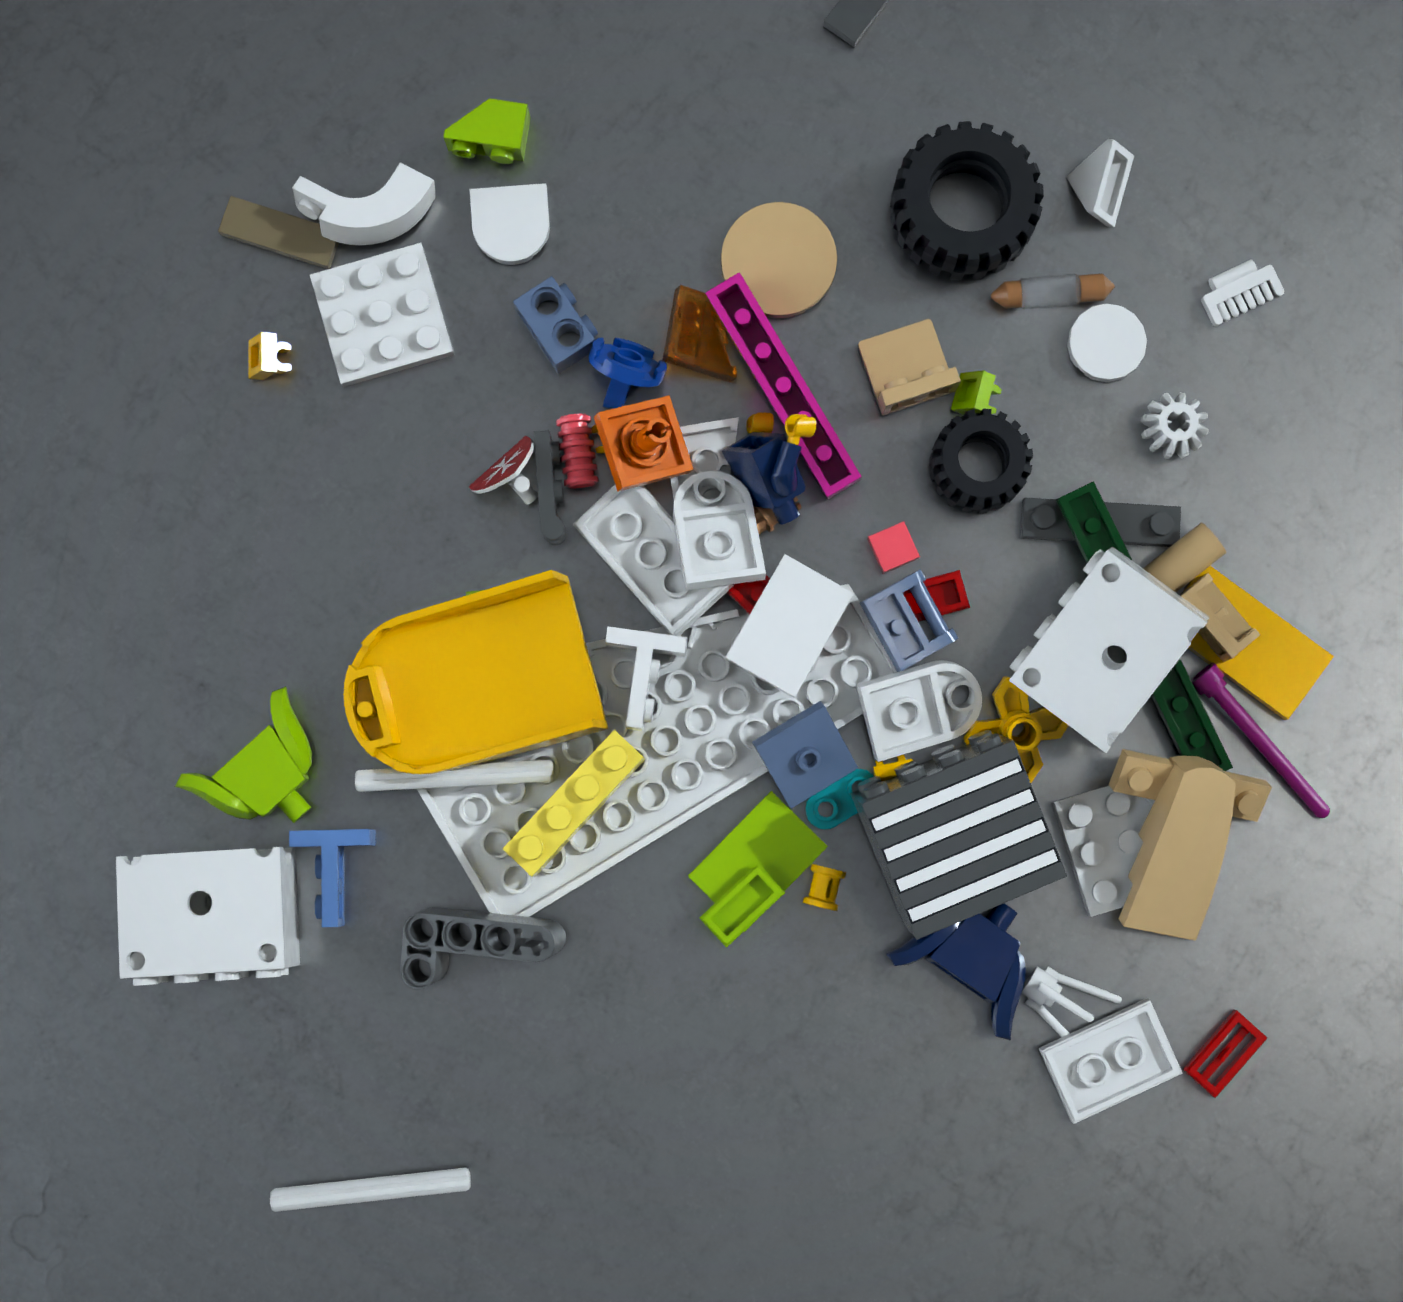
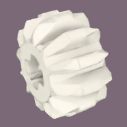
(1163, 414)

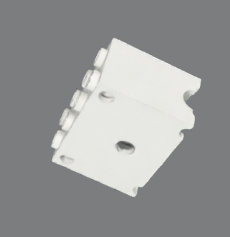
(1071, 661)
(172, 931)

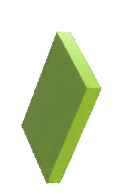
(766, 837)

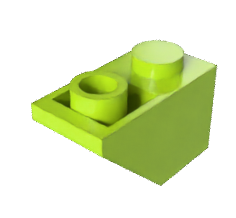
(491, 130)

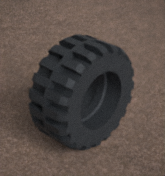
(979, 154)

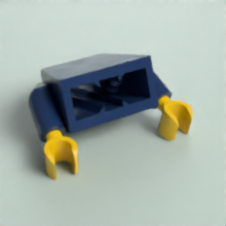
(769, 462)

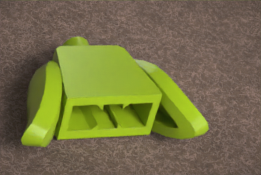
(263, 772)

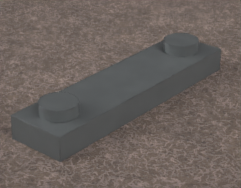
(1135, 522)

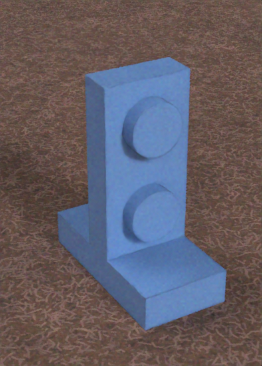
(330, 867)

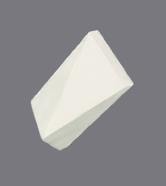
(1102, 181)

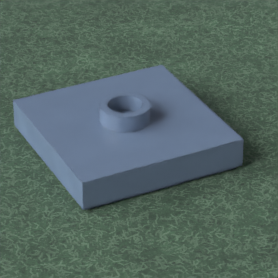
(805, 754)

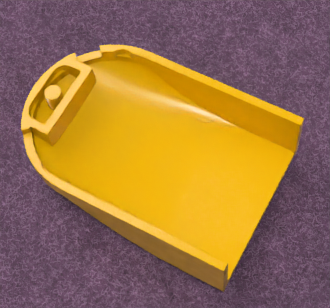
(475, 679)

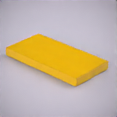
(1277, 664)

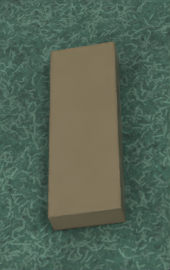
(277, 232)

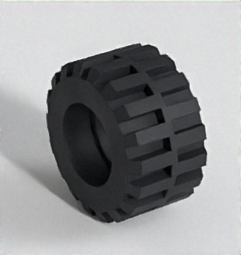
(989, 430)

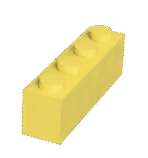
(573, 803)

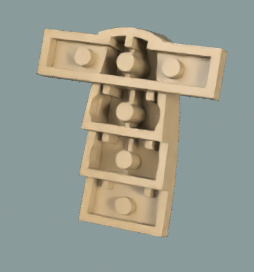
(1181, 836)

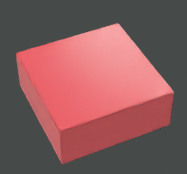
(893, 547)

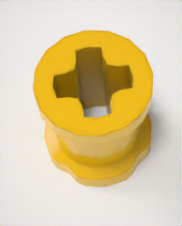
(824, 887)

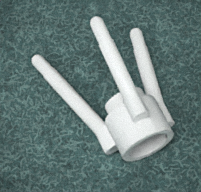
(1043, 989)

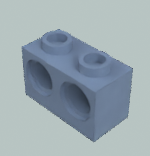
(549, 328)

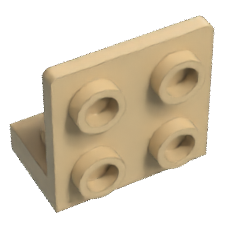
(907, 367)

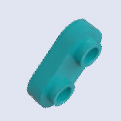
(839, 797)

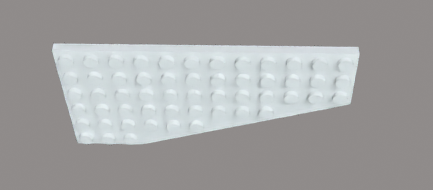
(692, 754)

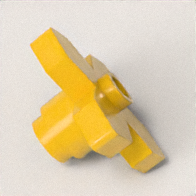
(1037, 724)

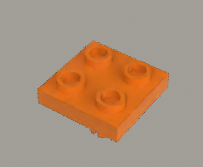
(643, 443)

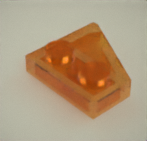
(697, 336)

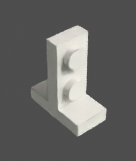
(645, 668)

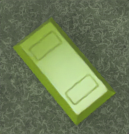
(742, 905)

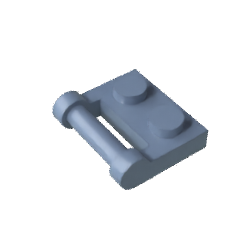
(898, 626)

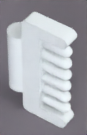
(1236, 282)

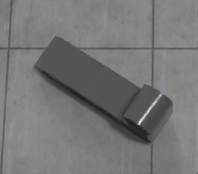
(483, 942)

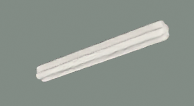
(471, 775)
(370, 1189)

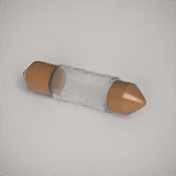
(1052, 291)

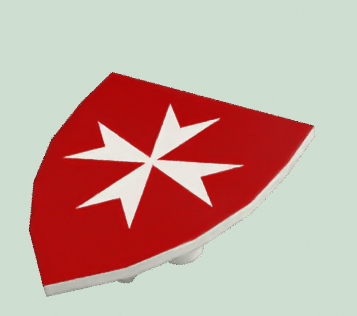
(508, 471)

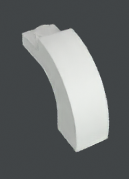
(369, 218)

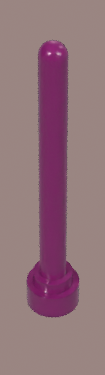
(1211, 683)

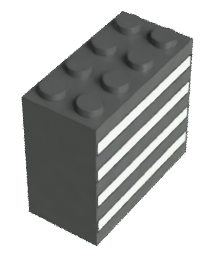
(958, 833)

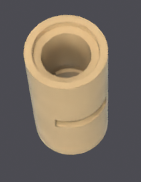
(1186, 558)

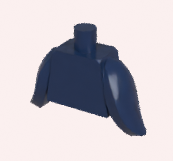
(978, 957)

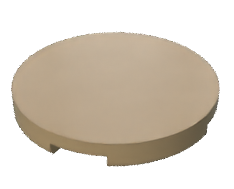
(782, 257)

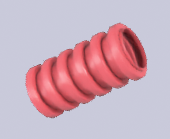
(577, 450)

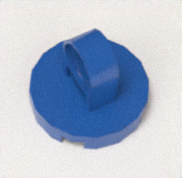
(626, 365)

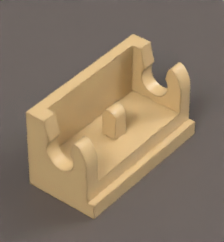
(1226, 629)

